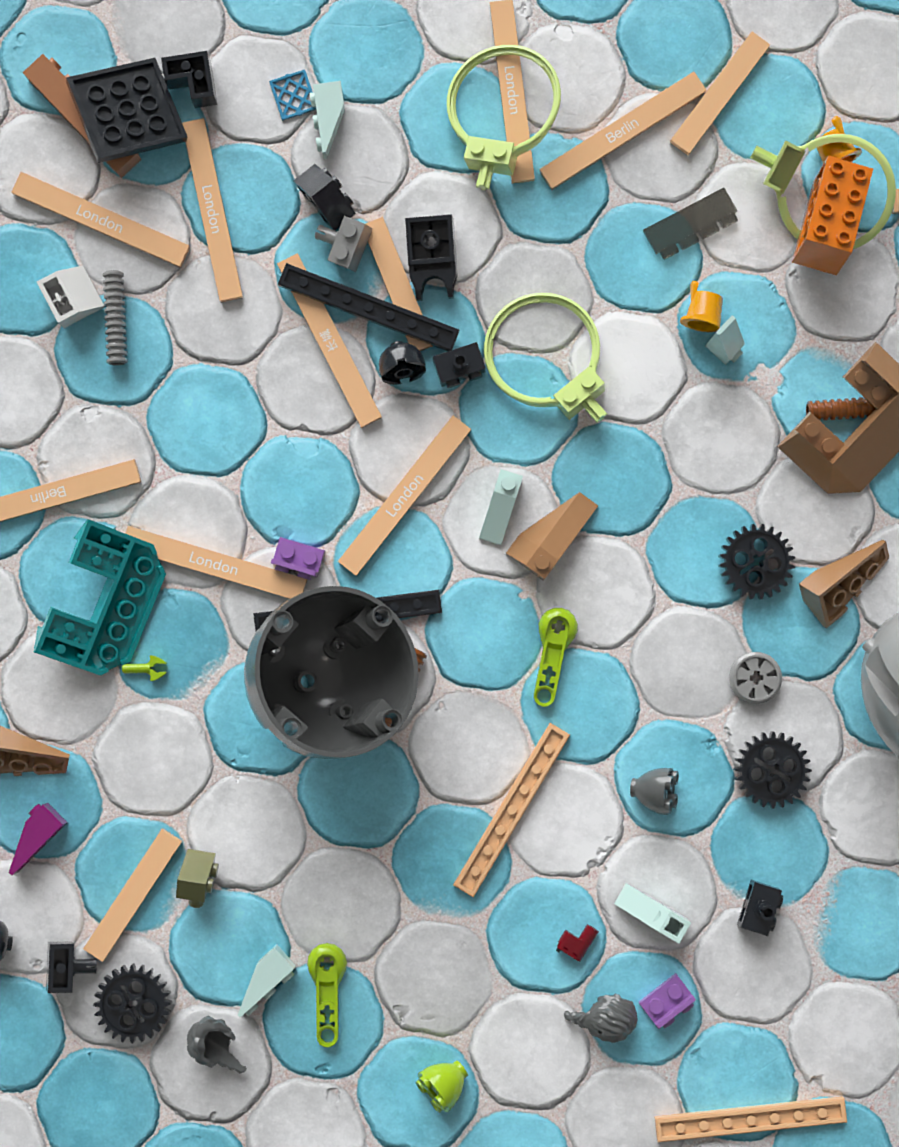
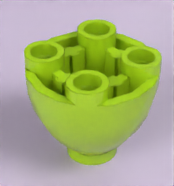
(443, 1084)

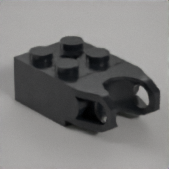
(435, 261)

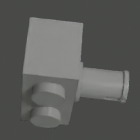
(347, 242)

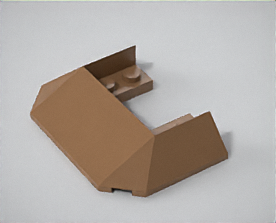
(857, 460)

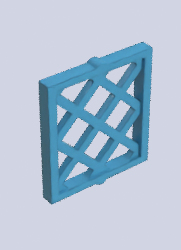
(287, 78)

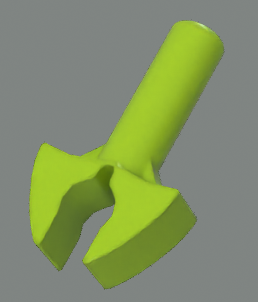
(146, 668)

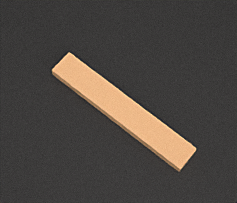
(719, 93)
(393, 272)
(132, 895)

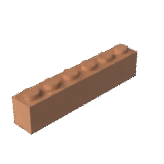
(52, 84)

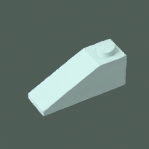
(727, 342)
(500, 507)

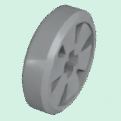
(766, 687)

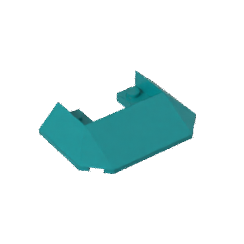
(121, 610)

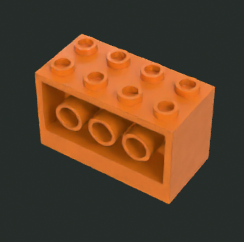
(832, 215)

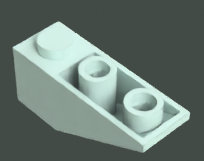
(330, 111)
(653, 913)
(269, 971)

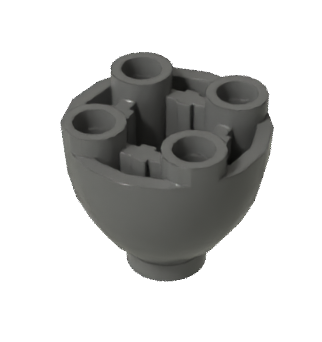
(656, 790)

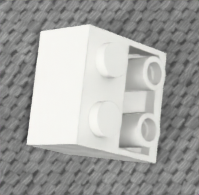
(70, 295)

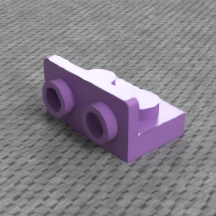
(297, 557)
(667, 1001)

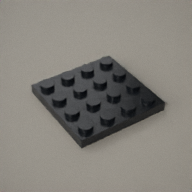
(126, 109)

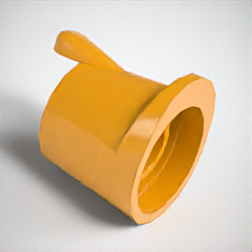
(838, 150)
(704, 310)

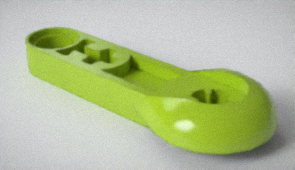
(554, 647)
(327, 986)

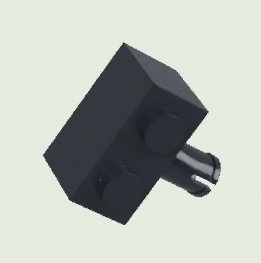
(459, 365)
(760, 908)
(63, 966)

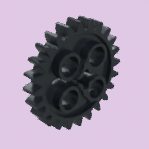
(744, 544)
(762, 787)
(151, 992)

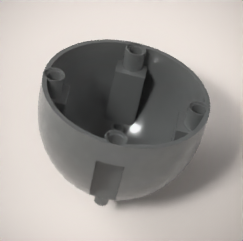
(367, 676)

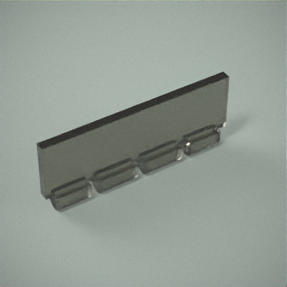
(695, 218)

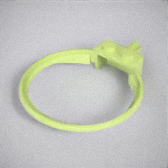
(491, 155)
(786, 162)
(580, 391)

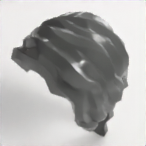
(608, 1019)
(209, 1044)

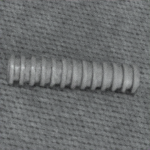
(115, 318)

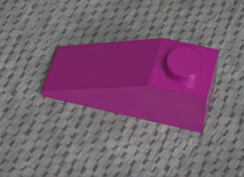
(37, 832)

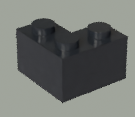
(191, 71)
(325, 195)

